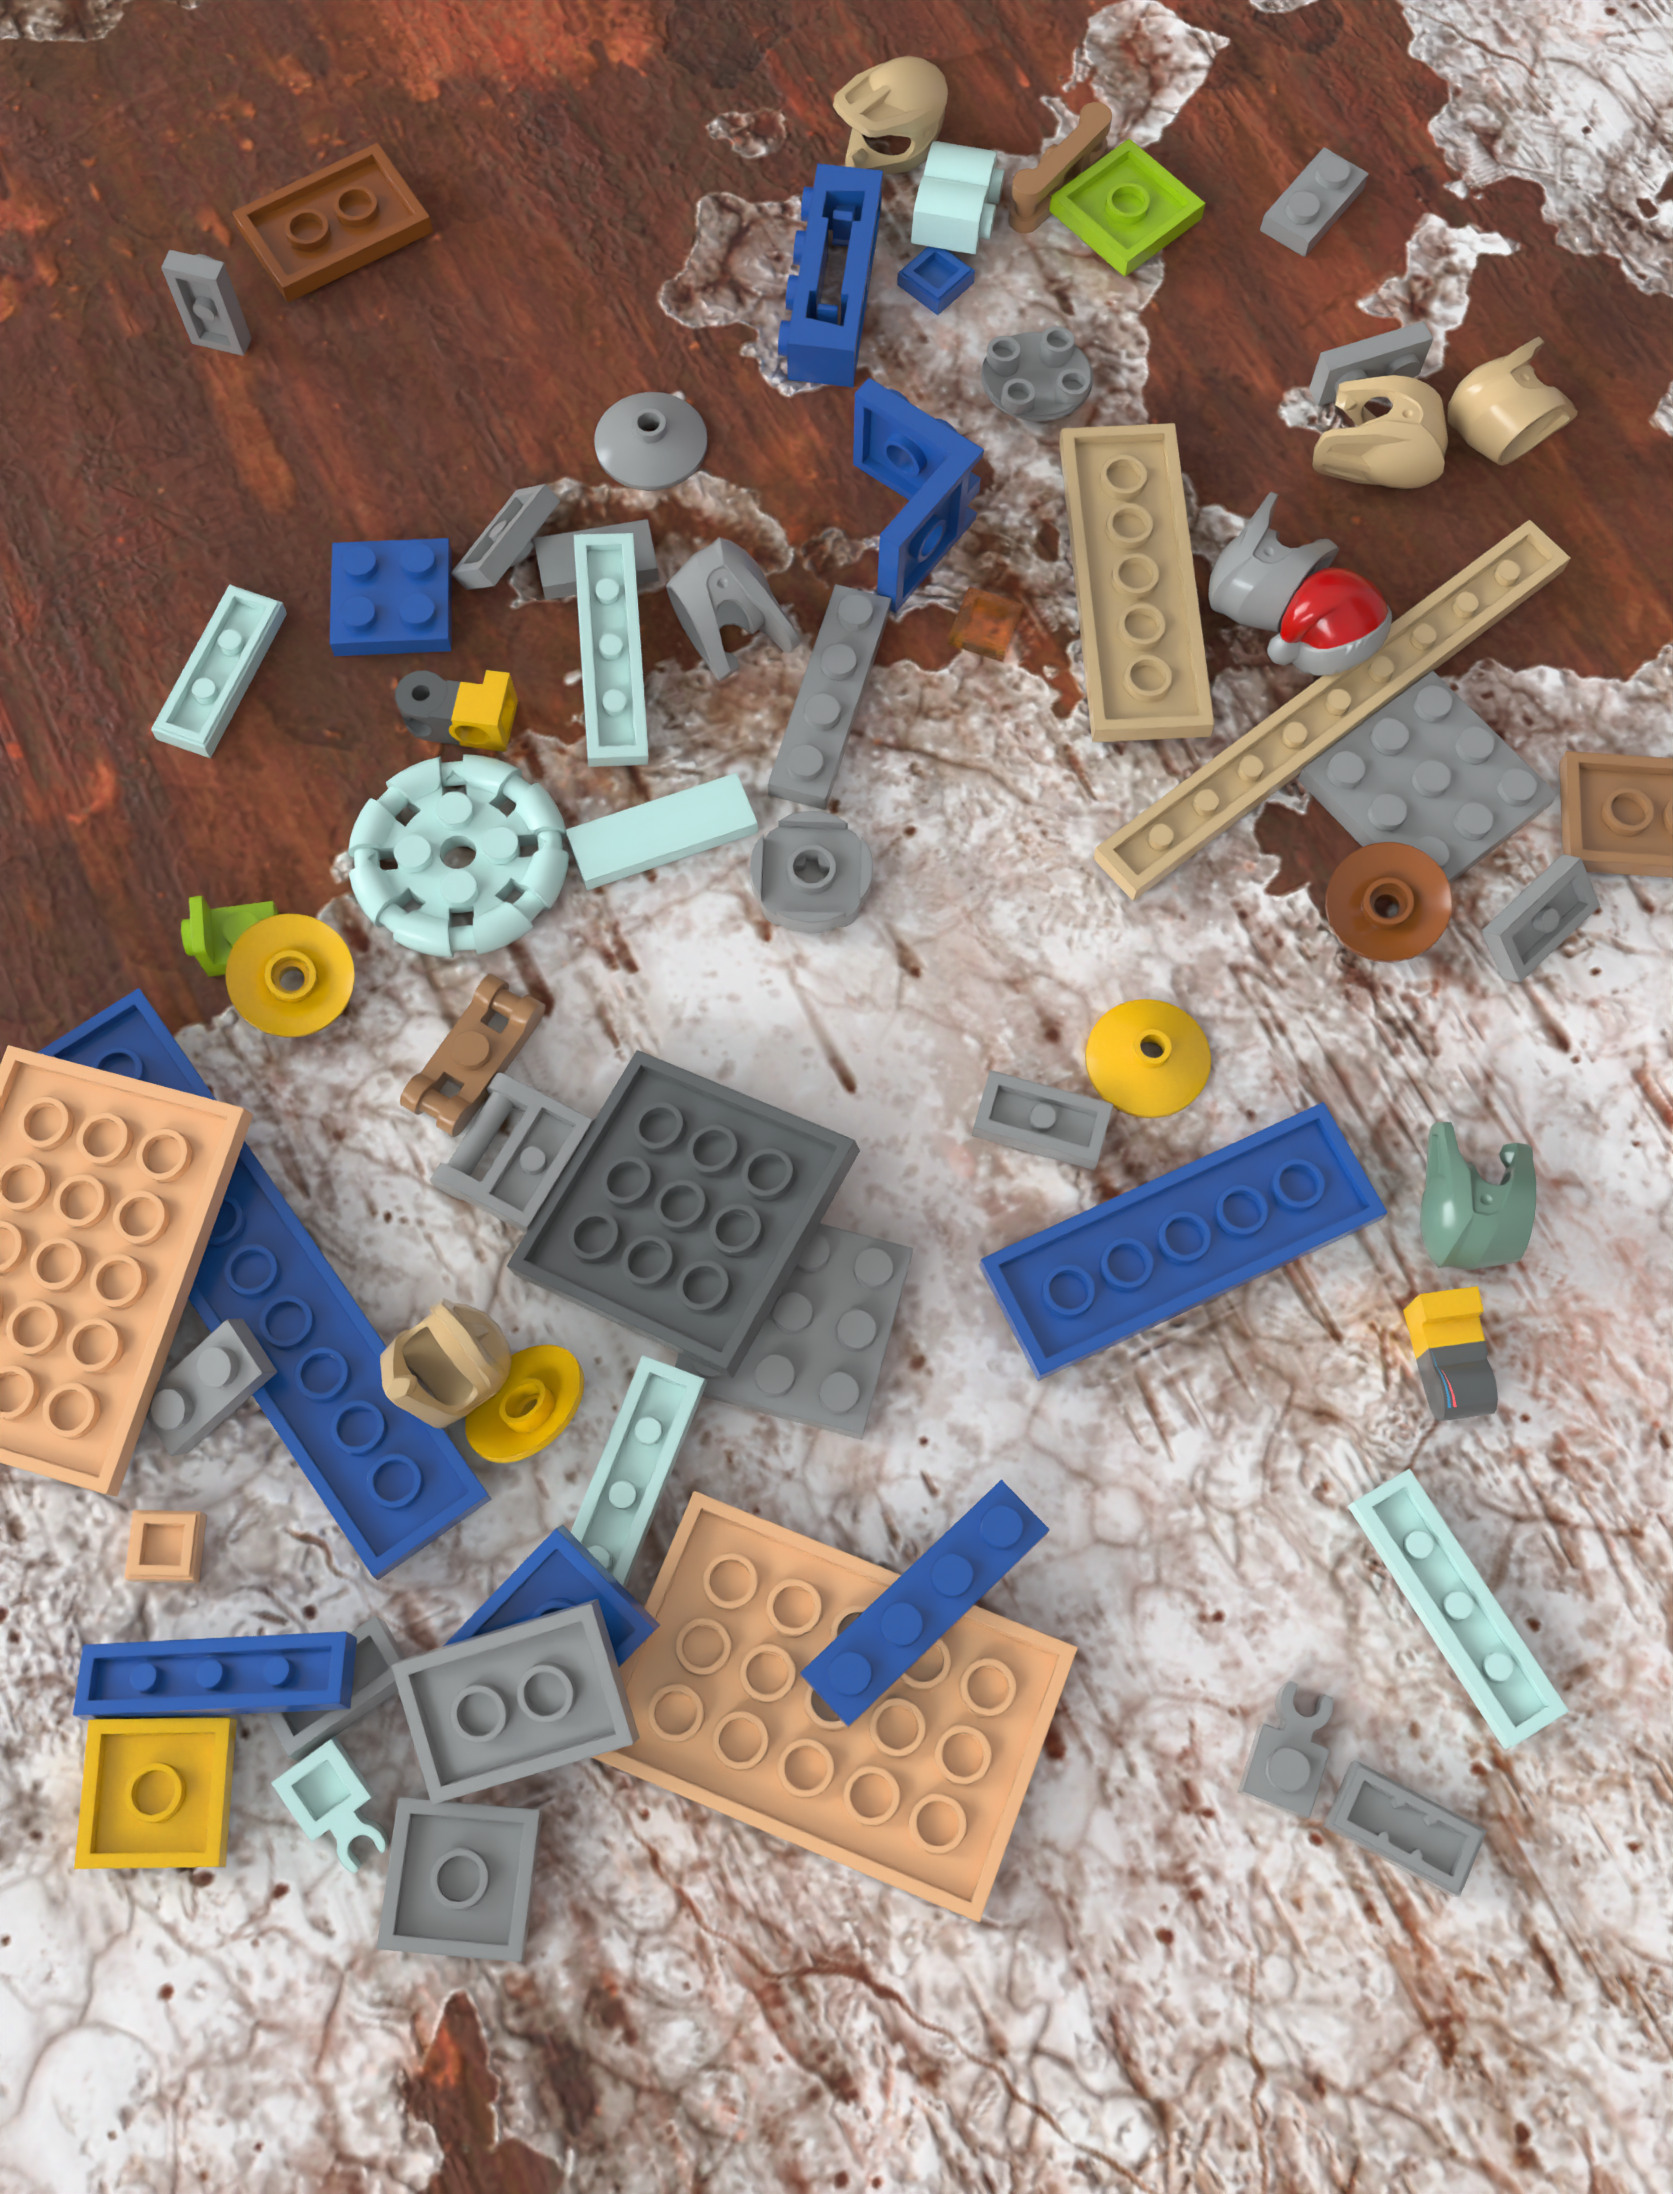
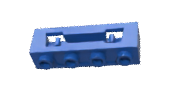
(814, 343)

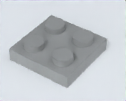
(460, 1880)

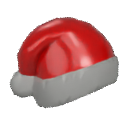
(1332, 623)

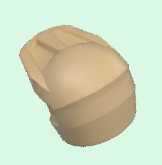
(897, 100)
(1501, 402)
(1391, 450)
(455, 1354)

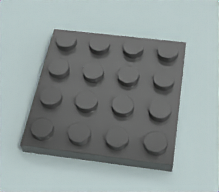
(684, 1211)

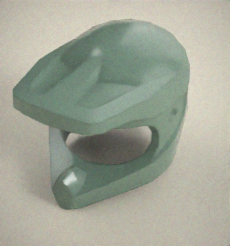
(1469, 1219)

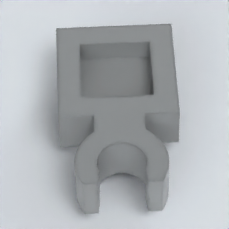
(1283, 1762)

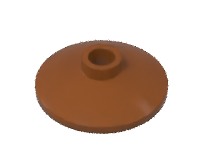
(1393, 874)

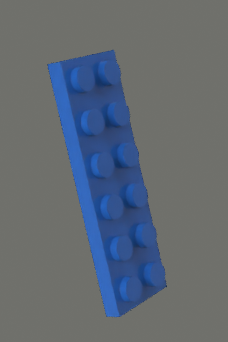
(1181, 1240)

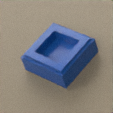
(935, 278)

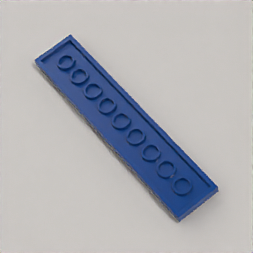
(371, 1462)

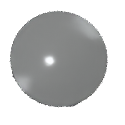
(1037, 374)

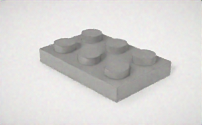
(515, 1702)

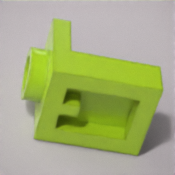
(213, 932)

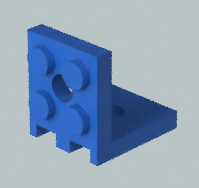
(928, 467)

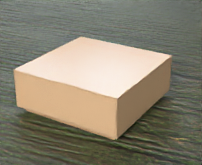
(165, 1546)

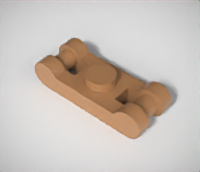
(1058, 167)
(473, 1055)

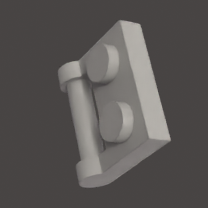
(527, 1162)

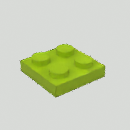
(1126, 207)

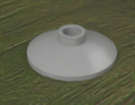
(655, 457)

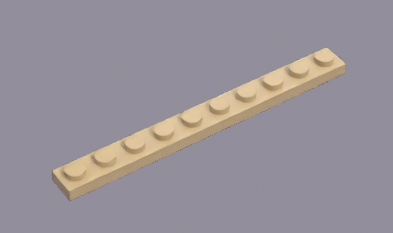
(1328, 711)

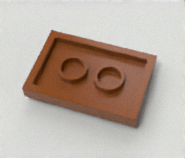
(332, 222)

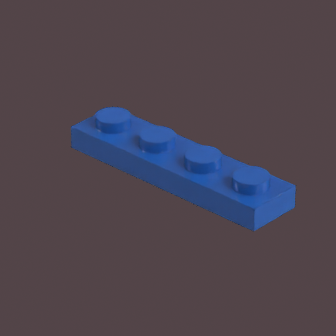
(924, 1603)
(216, 1676)

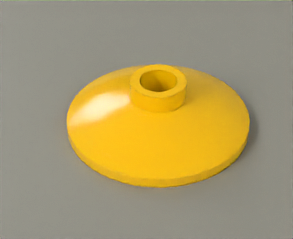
(286, 945)
(1145, 1084)
(530, 1407)

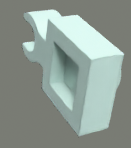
(326, 1795)

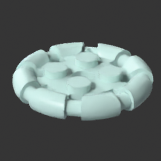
(452, 822)

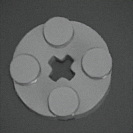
(818, 905)

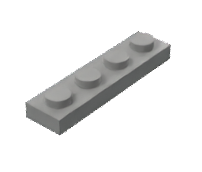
(829, 697)

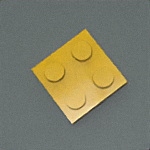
(156, 1793)

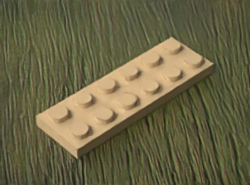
(1135, 584)

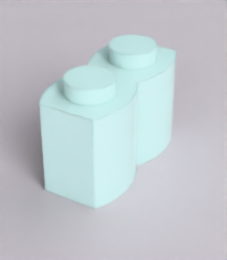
(955, 198)

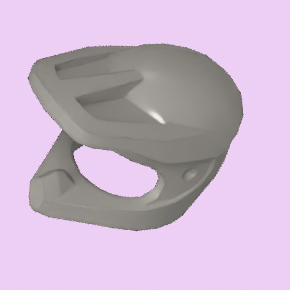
(1259, 575)
(721, 589)

